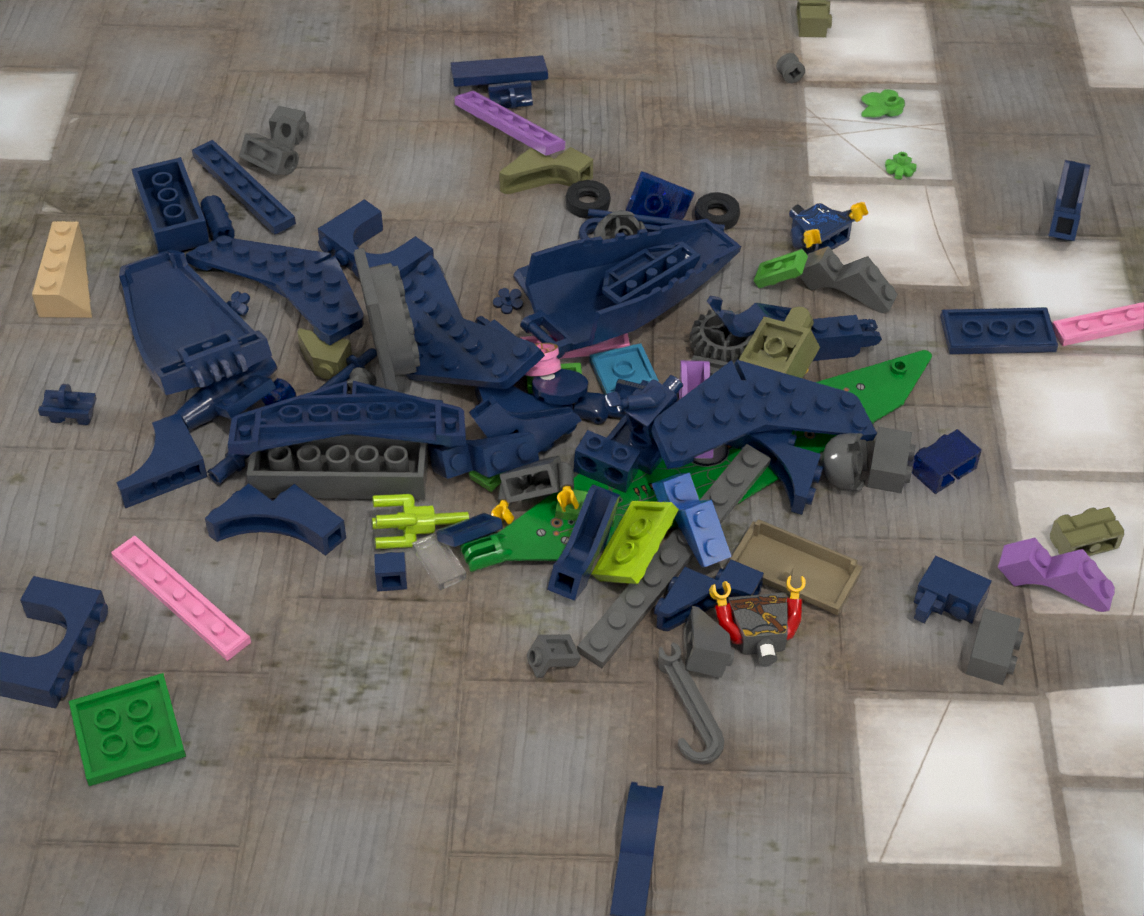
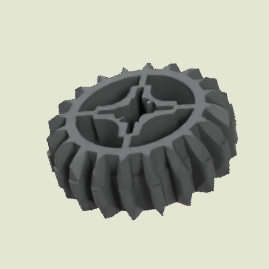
(709, 336)

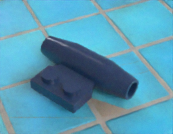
(229, 395)

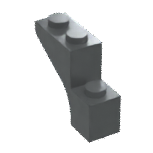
(858, 279)

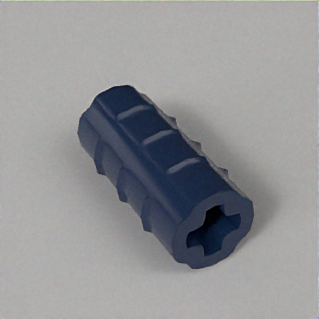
(216, 217)

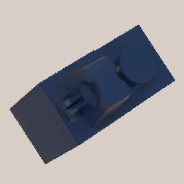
(950, 590)

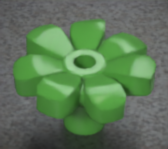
(900, 165)

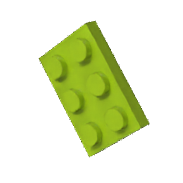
(635, 542)

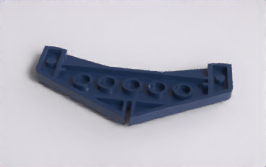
(303, 276)
(457, 348)
(752, 400)
(334, 413)

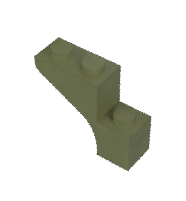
(536, 169)

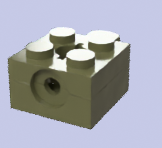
(778, 338)

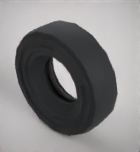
(587, 188)
(722, 201)

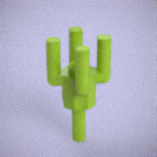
(411, 520)

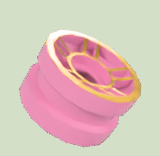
(549, 363)

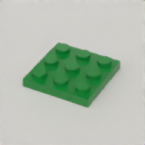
(126, 729)

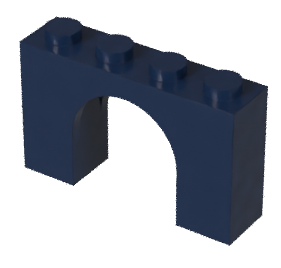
(358, 225)
(48, 676)

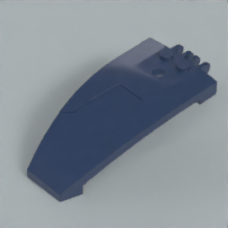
(185, 326)

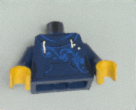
(823, 226)

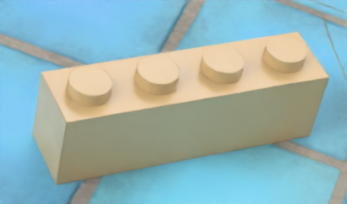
(62, 275)

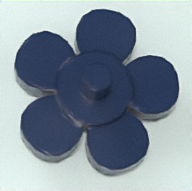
(508, 300)
(238, 302)

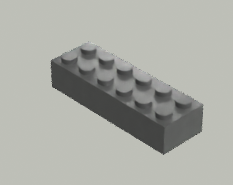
(342, 468)

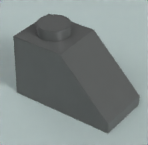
(706, 645)

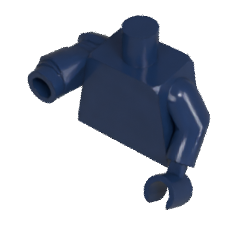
(645, 405)

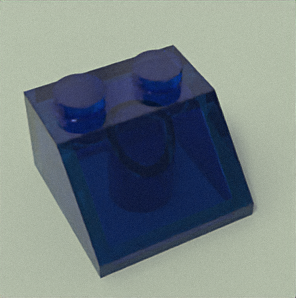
(659, 198)

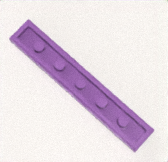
(510, 123)

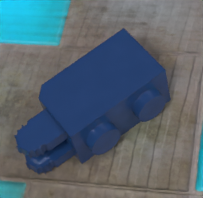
(843, 336)

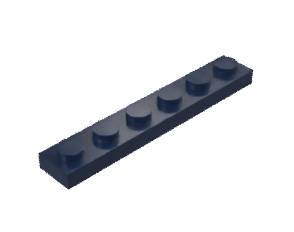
(244, 187)

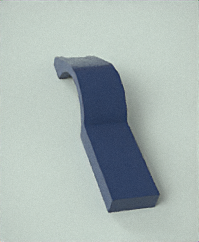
(747, 321)
(636, 851)

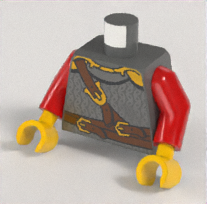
(760, 621)

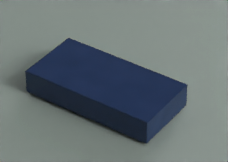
(469, 529)

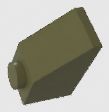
(323, 358)

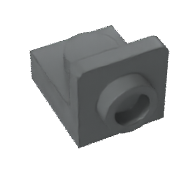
(552, 652)

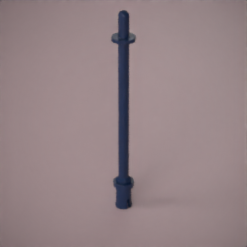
(236, 462)

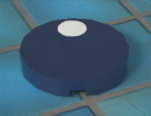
(560, 387)

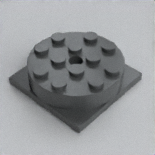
(388, 319)

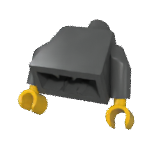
(535, 480)

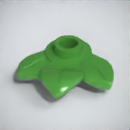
(882, 104)

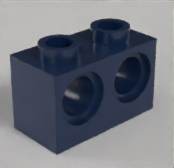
(606, 461)

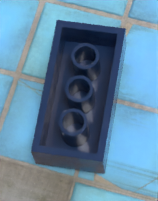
(170, 205)

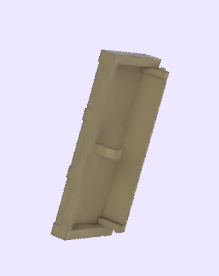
(781, 554)

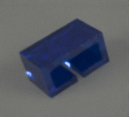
(949, 454)

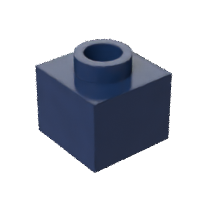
(390, 571)

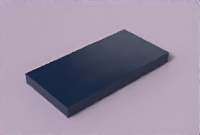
(499, 71)
(998, 330)

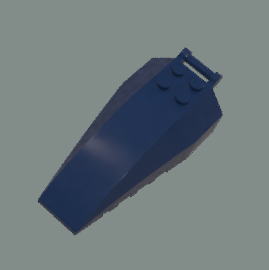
(569, 281)

